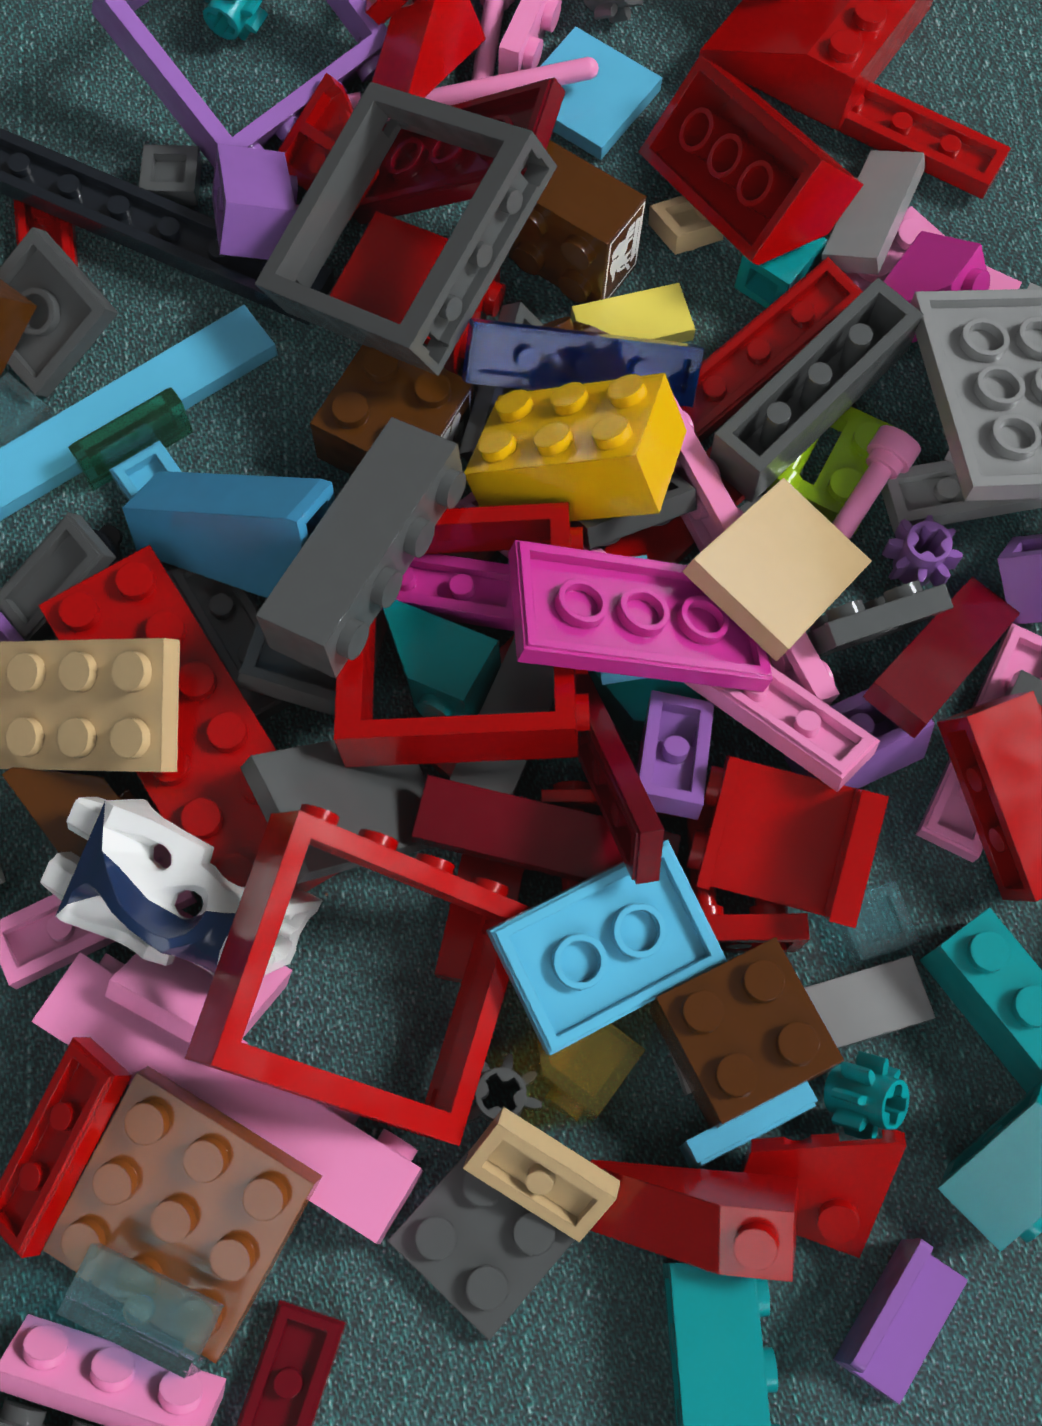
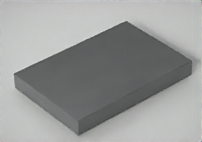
(363, 797)

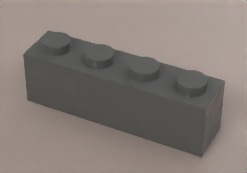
(814, 389)
(363, 548)

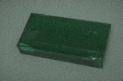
(153, 420)

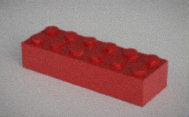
(214, 719)

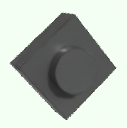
(172, 172)

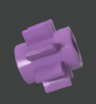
(922, 552)

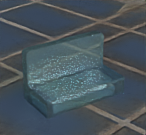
(141, 1310)

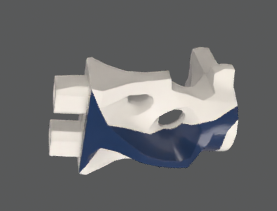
(132, 898)

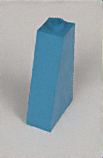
(228, 524)

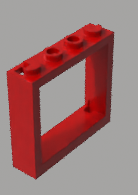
(466, 737)
(251, 943)

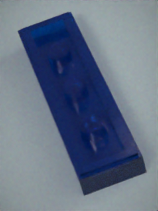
(550, 357)

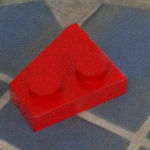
(317, 132)
(837, 1182)

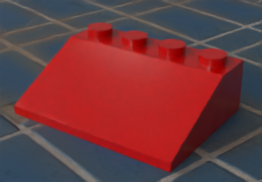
(813, 51)

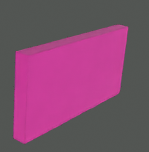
(626, 619)

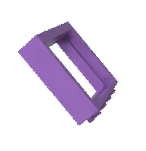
(190, 109)

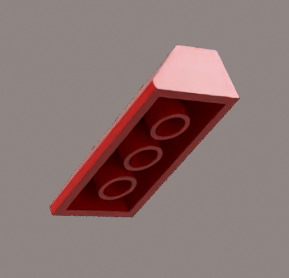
(747, 166)

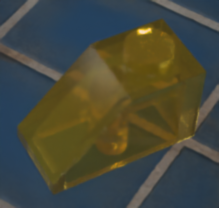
(587, 1071)

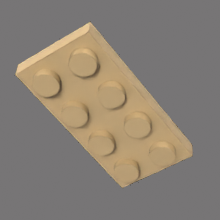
(90, 704)

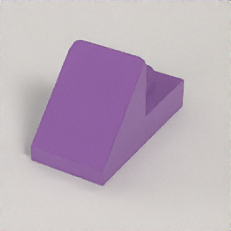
(675, 753)

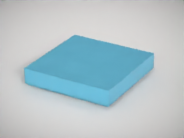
(601, 108)

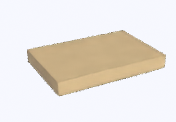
(777, 568)

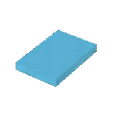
(604, 950)

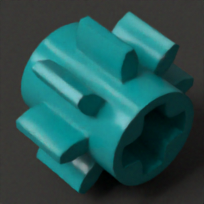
(234, 17)
(866, 1096)

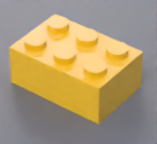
(583, 444)

